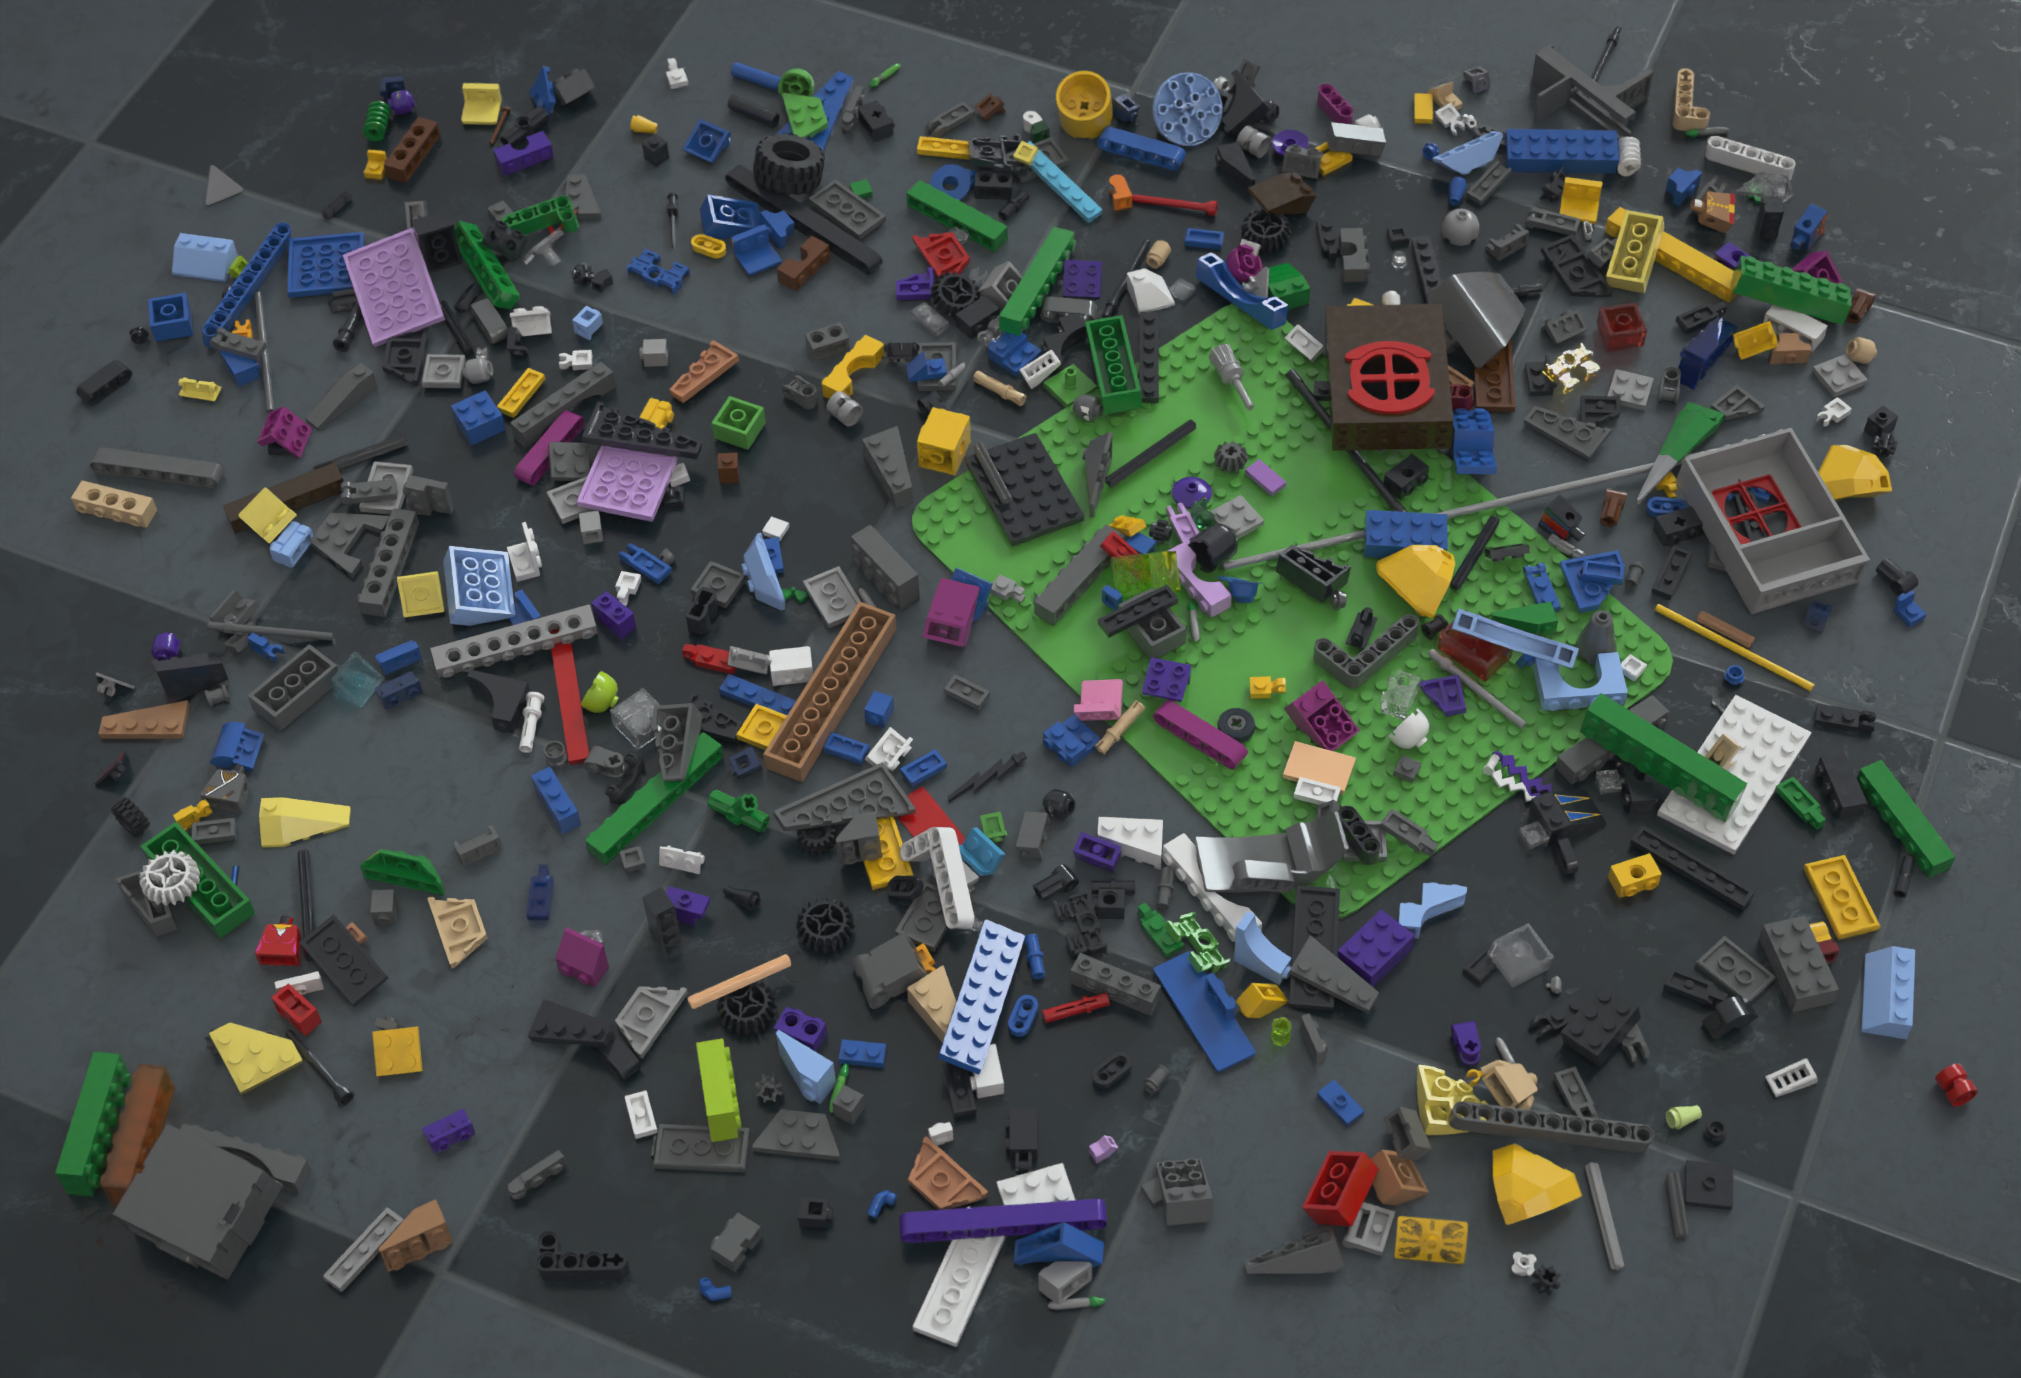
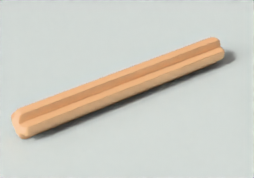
(739, 981)

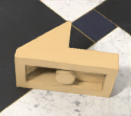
(1444, 95)
(1723, 751)

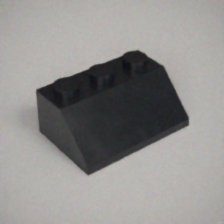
(437, 242)

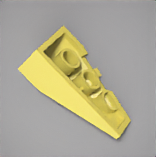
(293, 819)

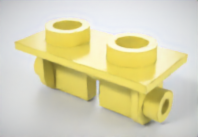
(201, 390)

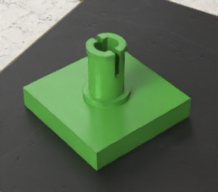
(1069, 384)

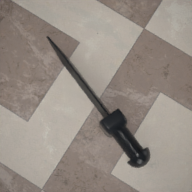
(672, 211)

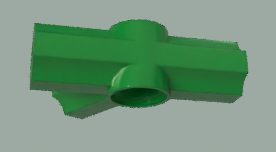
(739, 810)

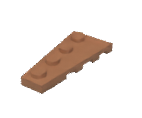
(708, 368)

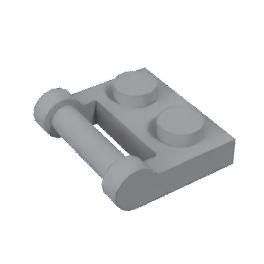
(1376, 1230)

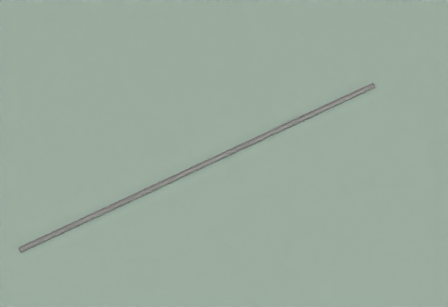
(1459, 511)

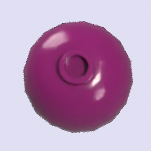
(1243, 263)

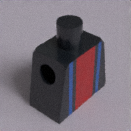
(1562, 520)

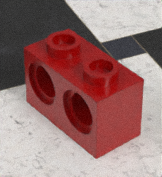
(296, 1009)

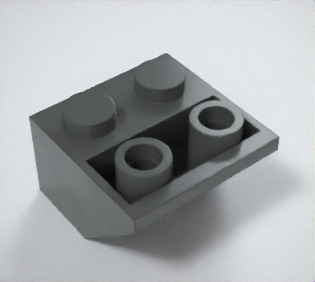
(571, 86)
(859, 840)

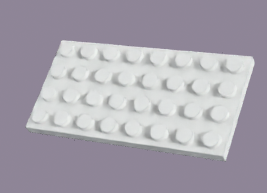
(1765, 756)

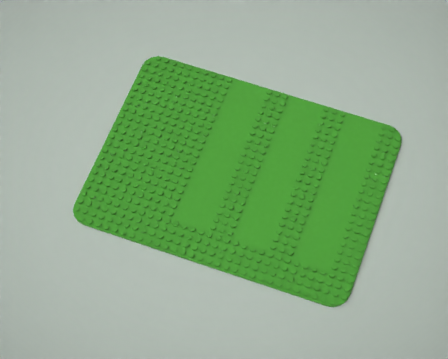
(1278, 630)

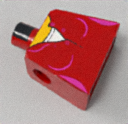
(280, 944)

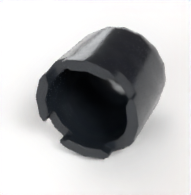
(1214, 546)

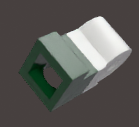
(1035, 126)

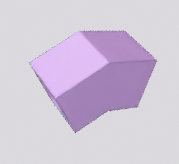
(1102, 1148)

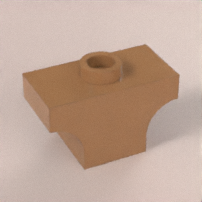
(1789, 350)

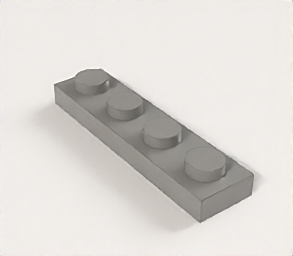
(362, 1250)

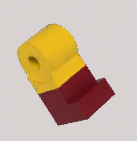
(1825, 942)

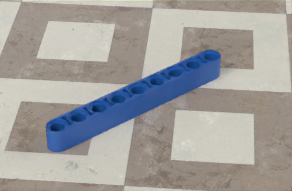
(248, 282)

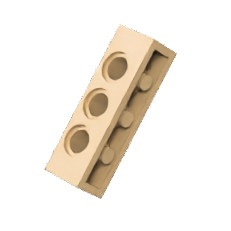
(114, 504)

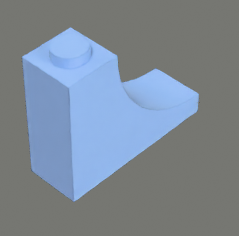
(1257, 953)

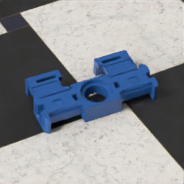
(646, 267)

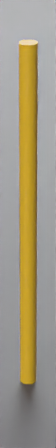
(1734, 647)

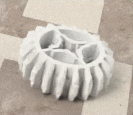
(174, 882)

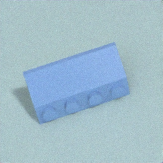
(1888, 992)

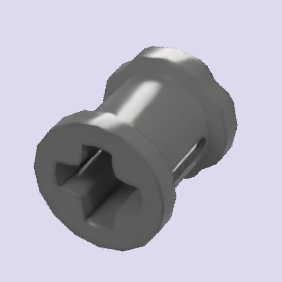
(217, 696)

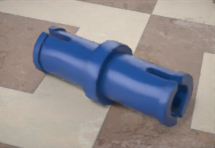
(1034, 956)

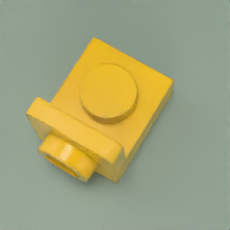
(375, 165)

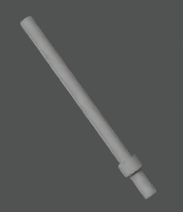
(1447, 665)

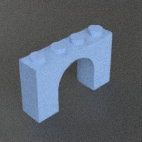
(1557, 694)

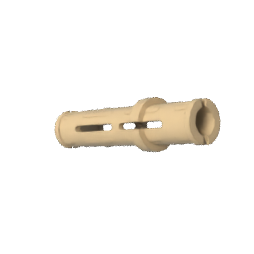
(1005, 391)
(1114, 733)

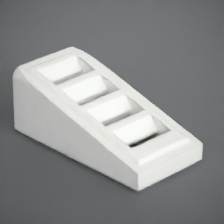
(1039, 376)
(1787, 1071)

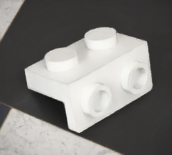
(889, 749)

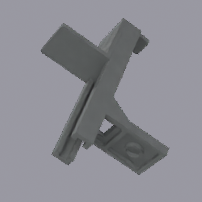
(1561, 84)

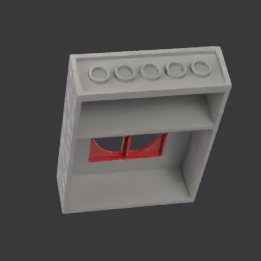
(1818, 544)

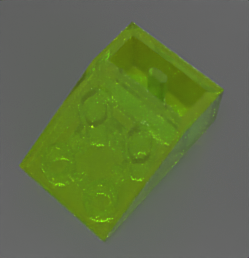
(1143, 571)

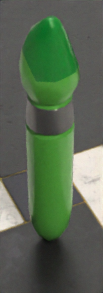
(875, 81)

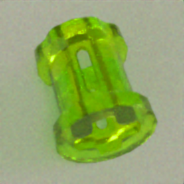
(1284, 1025)

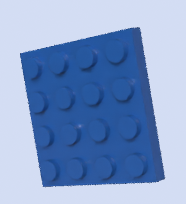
(318, 263)

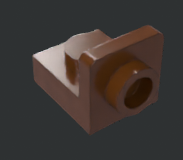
(989, 106)

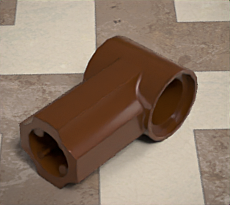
(1861, 302)
(1613, 504)

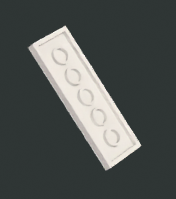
(957, 1288)

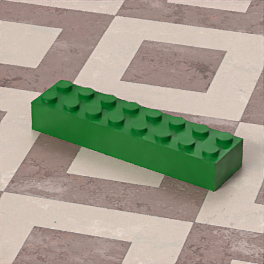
(1663, 757)

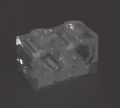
(1399, 699)

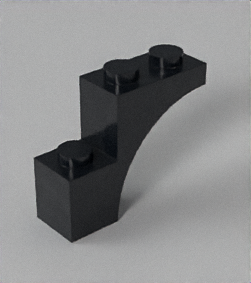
(1070, 331)

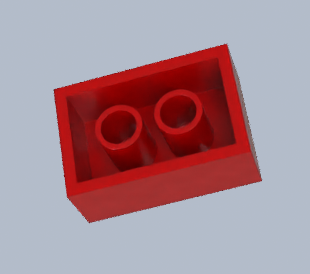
(1340, 1188)

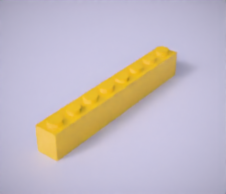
(1685, 261)

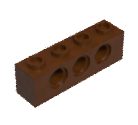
(412, 149)

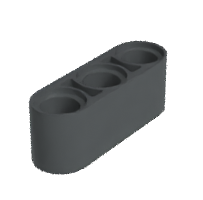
(1057, 307)
(489, 320)

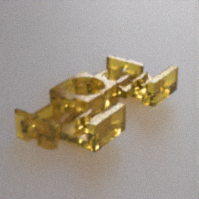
(1562, 370)

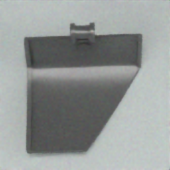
(1478, 313)

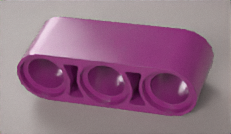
(1334, 105)

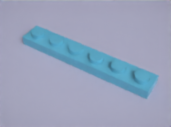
(1064, 187)

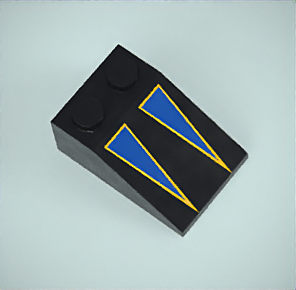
(1566, 813)

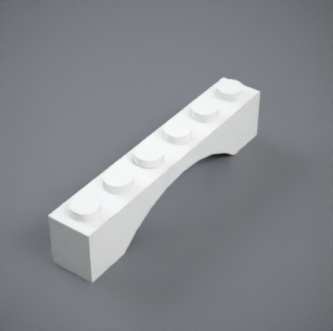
(1181, 856)

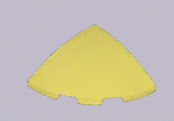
(1437, 1097)

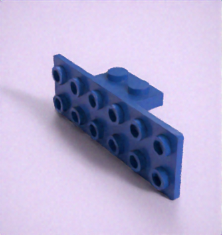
(1206, 1011)

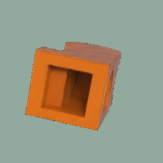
(1120, 193)

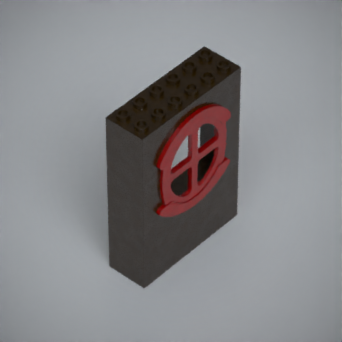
(1388, 341)

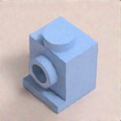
(587, 322)

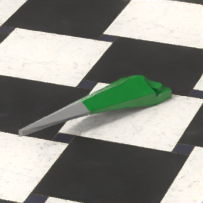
(1690, 429)

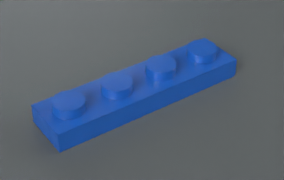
(753, 694)

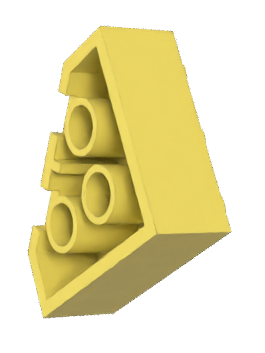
(253, 1055)

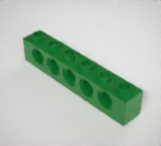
(485, 266)

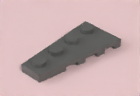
(1574, 435)
(1331, 975)

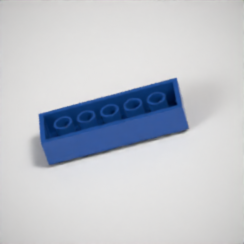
(1551, 149)

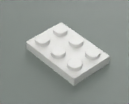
(1036, 1187)

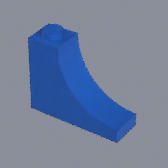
(1059, 1244)

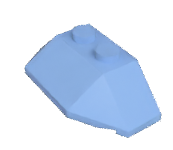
(1471, 154)
(762, 575)

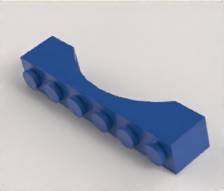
(1216, 275)

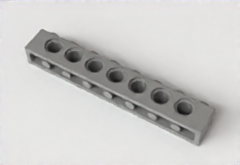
(503, 637)

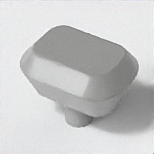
(1555, 985)

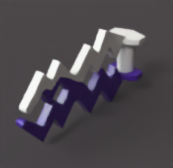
(1525, 785)

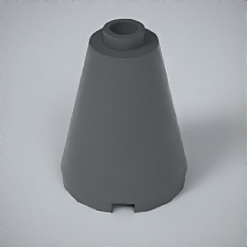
(1597, 637)

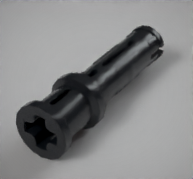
(347, 332)

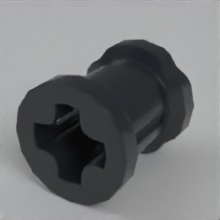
(1435, 626)

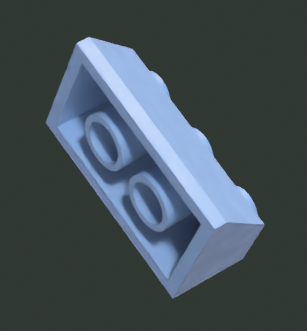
(203, 257)

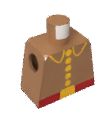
(1715, 210)

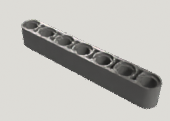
(157, 467)

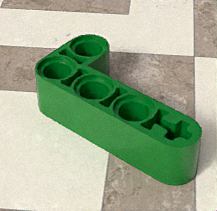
(544, 215)

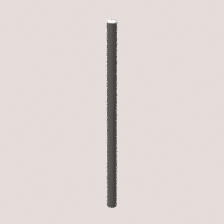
(264, 357)

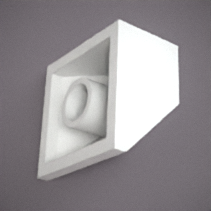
(1148, 291)

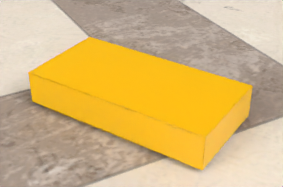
(1423, 108)

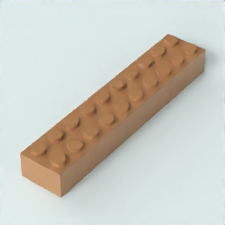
(830, 692)

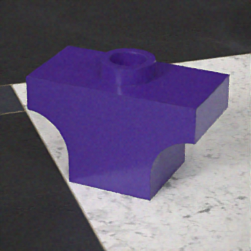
(688, 905)

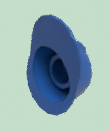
(1240, 589)

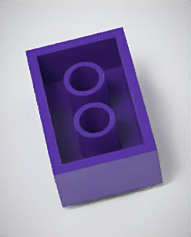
(1376, 947)

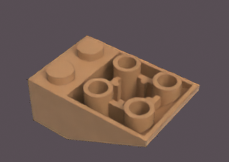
(416, 1237)

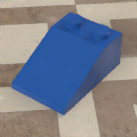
(728, 217)

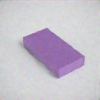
(1265, 477)

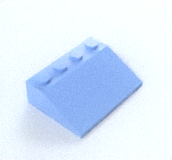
(478, 586)

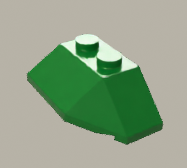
(403, 870)

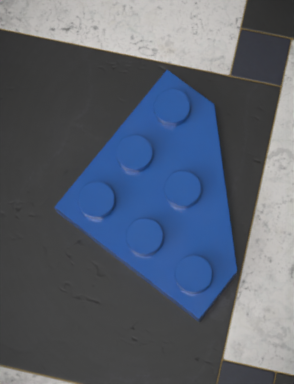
(1585, 593)

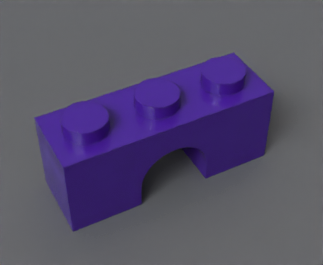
(513, 160)

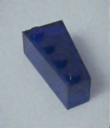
(1705, 351)

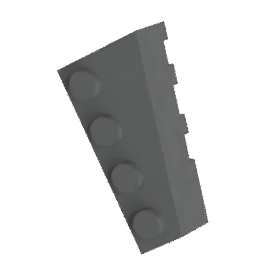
(888, 462)

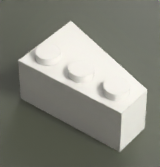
(1136, 837)

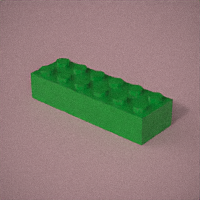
(1792, 290)
(1113, 364)
(217, 897)
(93, 1124)

